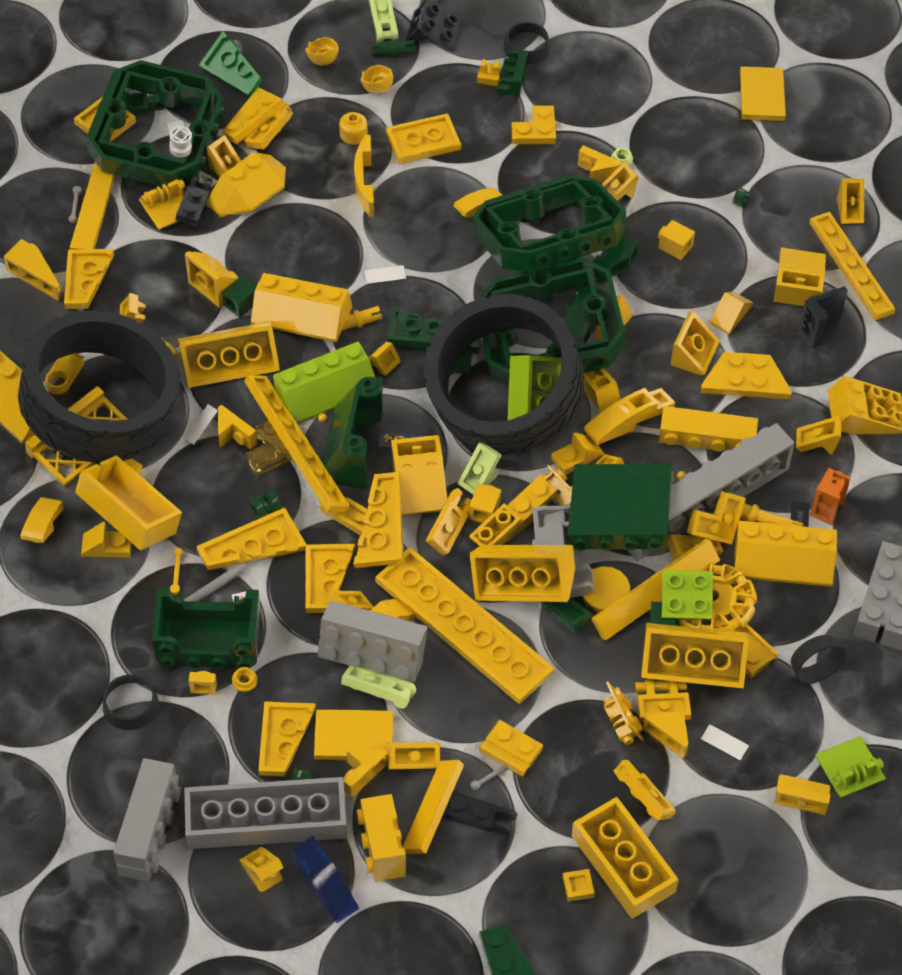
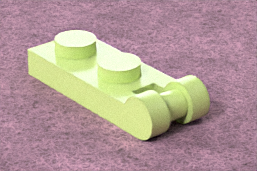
(383, 18)
(379, 685)

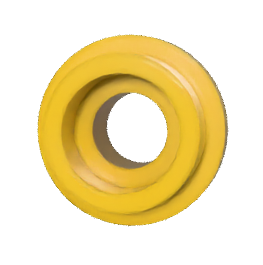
(244, 673)

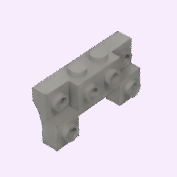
(552, 529)

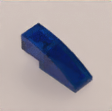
(324, 879)

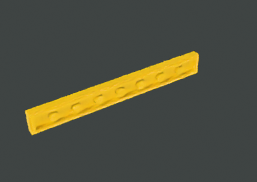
(297, 444)

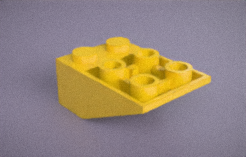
(799, 276)
(865, 407)
(421, 474)

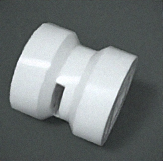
(180, 141)

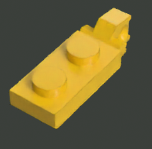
(267, 131)
(645, 791)

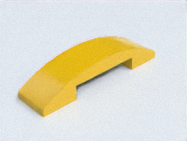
(364, 192)

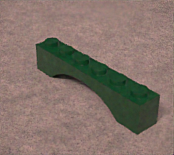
(617, 260)

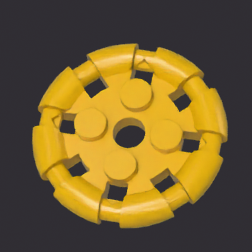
(727, 600)

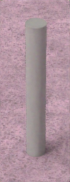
(215, 584)

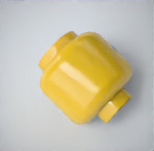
(353, 128)

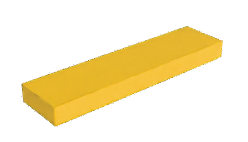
(433, 807)

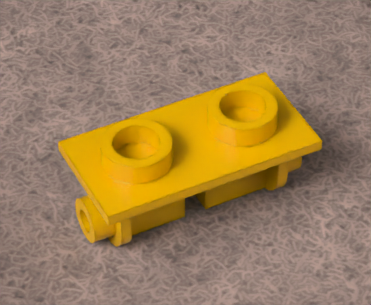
(557, 480)

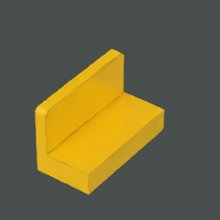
(802, 794)

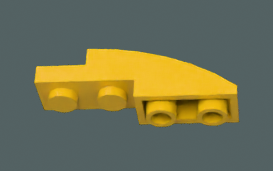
(626, 413)
(516, 516)

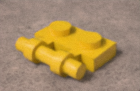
(662, 703)

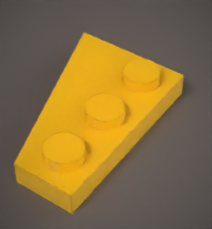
(252, 115)
(85, 275)
(325, 572)
(282, 734)

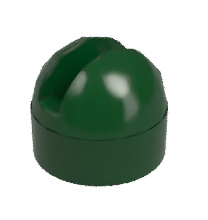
(739, 197)
(301, 774)

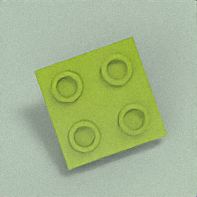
(687, 594)
(851, 766)

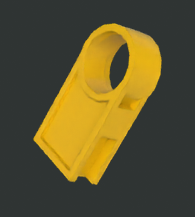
(66, 368)

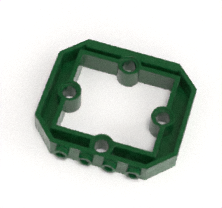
(142, 161)
(600, 213)
(542, 286)

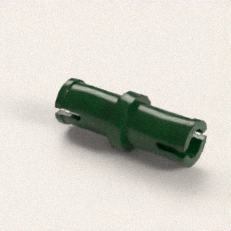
(393, 48)

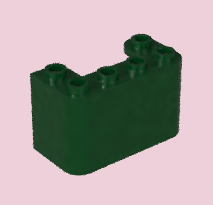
(206, 632)

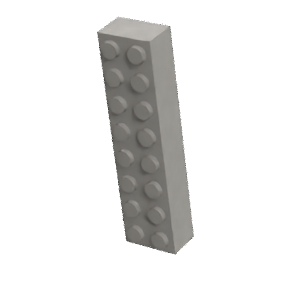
(734, 472)

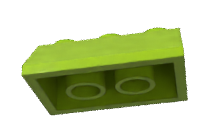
(530, 382)

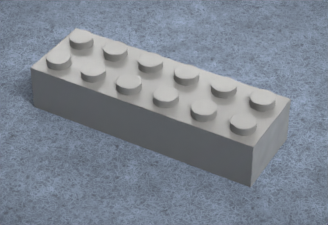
(265, 813)

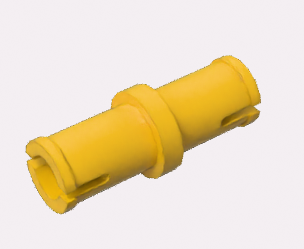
(359, 318)

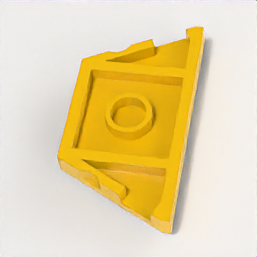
(746, 376)

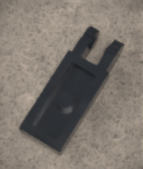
(193, 201)
(478, 813)

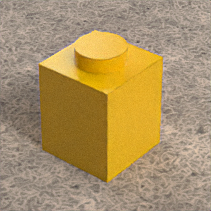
(676, 239)
(484, 502)

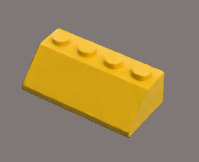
(301, 307)
(228, 354)
(9, 406)
(786, 553)
(523, 572)

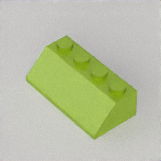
(322, 382)

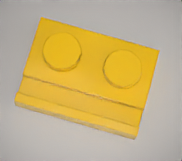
(759, 652)
(511, 748)

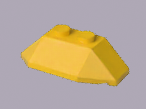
(247, 185)

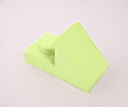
(480, 468)

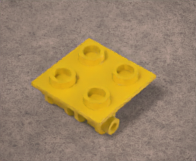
(164, 203)
(619, 712)

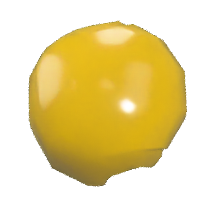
(322, 51)
(377, 79)

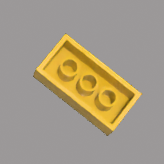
(695, 655)
(624, 857)

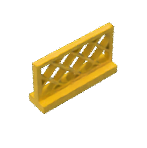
(84, 407)

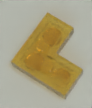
(271, 453)

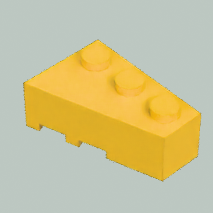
(382, 838)

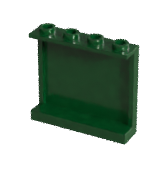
(620, 506)

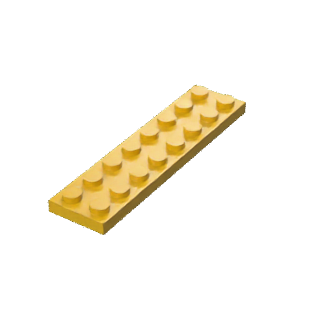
(465, 626)

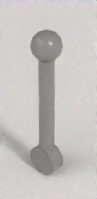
(76, 191)
(475, 785)

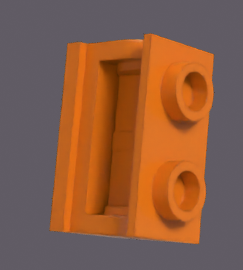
(829, 495)

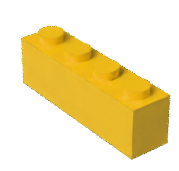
(705, 429)

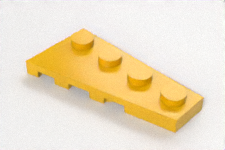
(382, 529)
(257, 540)

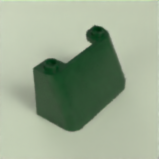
(344, 451)

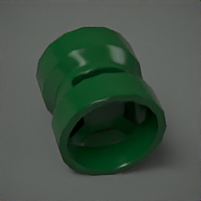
(265, 505)

